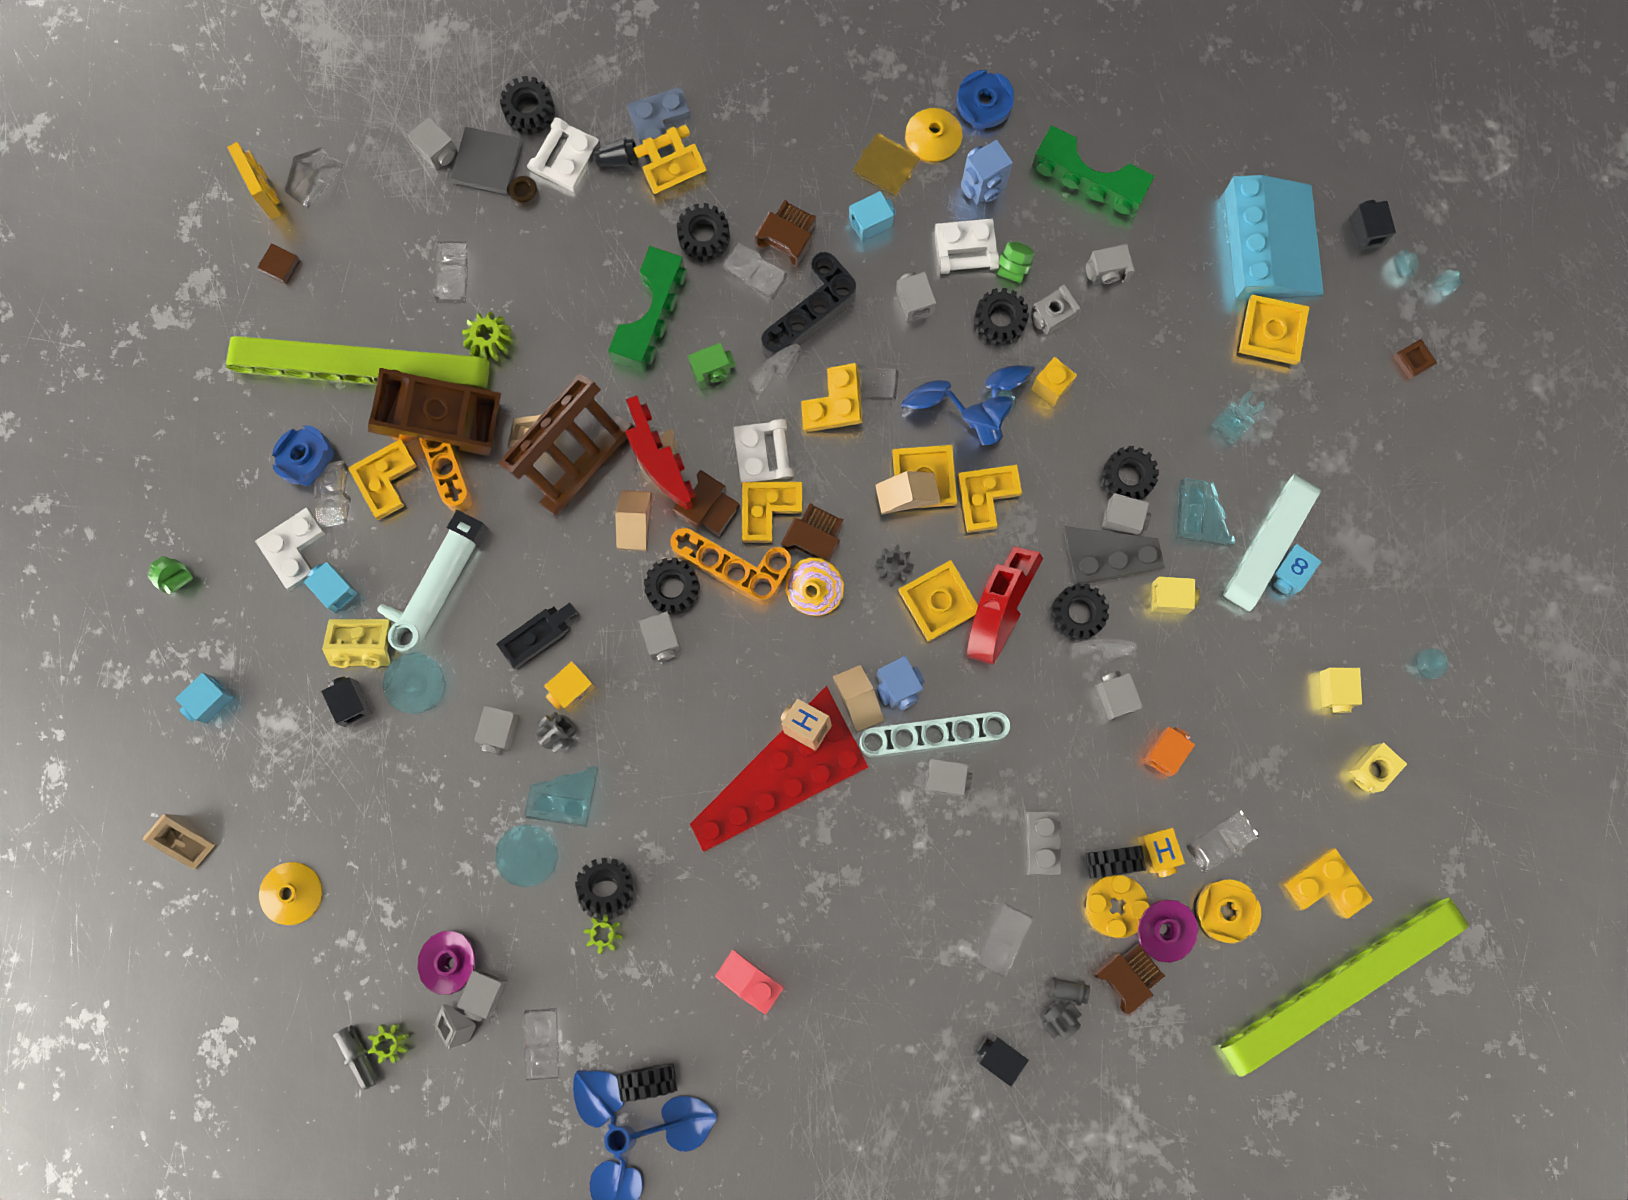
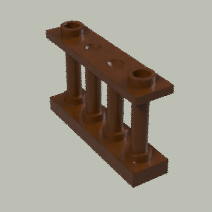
(546, 430)

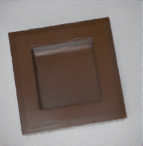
(278, 263)
(1415, 359)

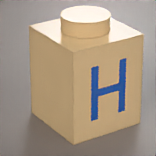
(805, 724)

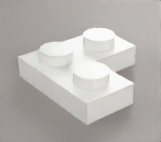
(283, 547)

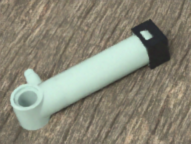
(436, 584)

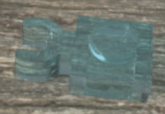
(1236, 420)

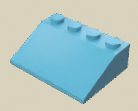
(1273, 238)

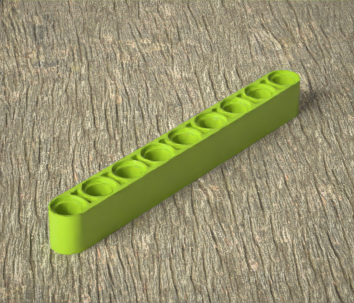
(349, 362)
(1344, 986)

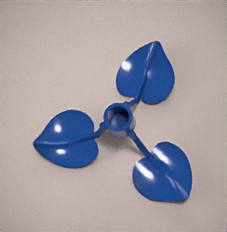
(986, 415)
(596, 1100)

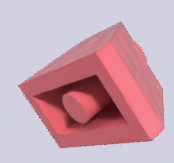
(749, 982)

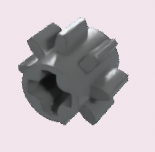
(902, 562)
(555, 732)
(1061, 1019)

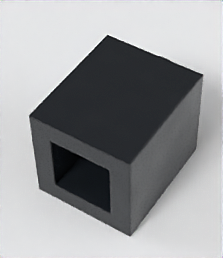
(1372, 224)
(346, 701)
(1001, 1059)

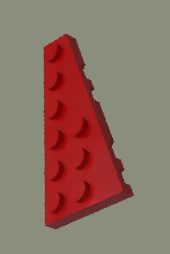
(781, 778)

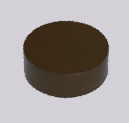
(523, 191)

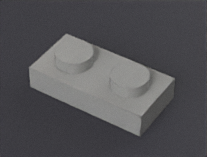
(1044, 843)

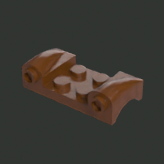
(434, 411)

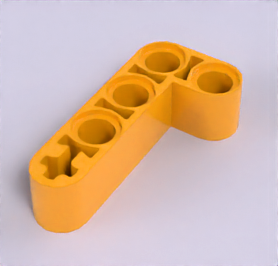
(438, 458)
(729, 561)

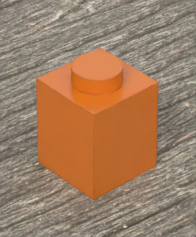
(1169, 750)

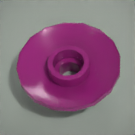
(1180, 932)
(435, 958)

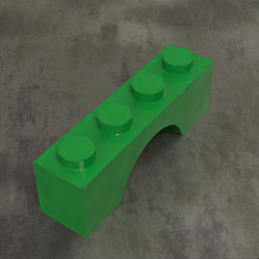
(1060, 159)
(635, 341)

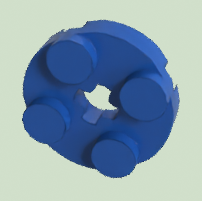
(988, 84)
(311, 465)

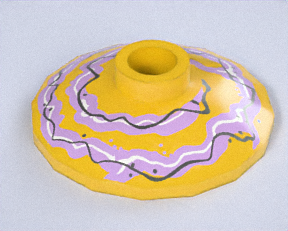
(820, 575)

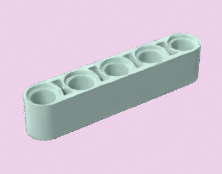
(1271, 542)
(947, 726)

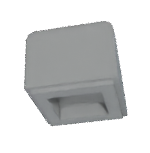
(454, 1027)

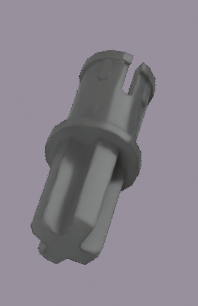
(356, 1057)

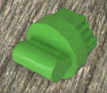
(1015, 261)
(169, 574)

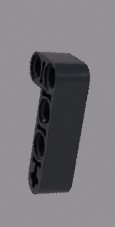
(804, 312)

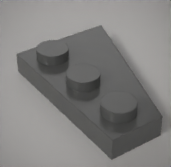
(1110, 555)

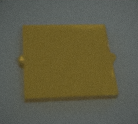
(886, 164)

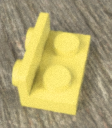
(357, 642)

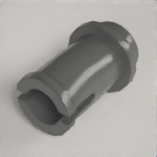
(1070, 990)

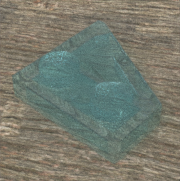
(1201, 514)
(563, 799)

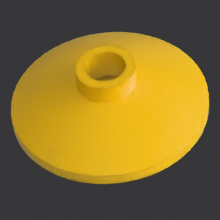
(929, 145)
(305, 895)

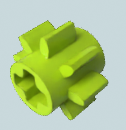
(594, 932)
(378, 1046)

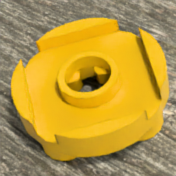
(1099, 903)
(1212, 919)

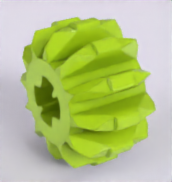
(489, 325)

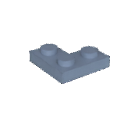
(654, 112)

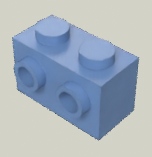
(986, 172)
(899, 684)

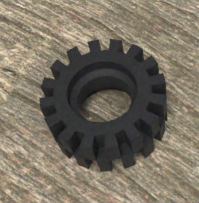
(527, 90)
(700, 216)
(1001, 333)
(1130, 457)
(672, 568)
(1070, 627)
(1115, 862)
(599, 873)
(647, 1082)

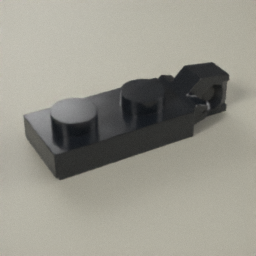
(536, 634)

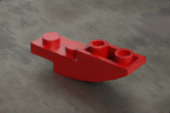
(659, 464)
(999, 603)

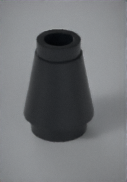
(616, 153)

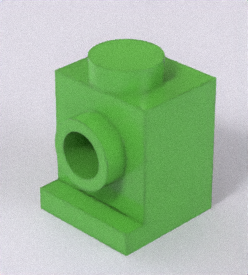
(711, 364)

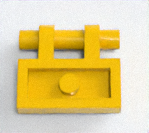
(674, 167)

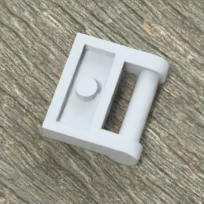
(572, 159)
(966, 238)
(753, 454)

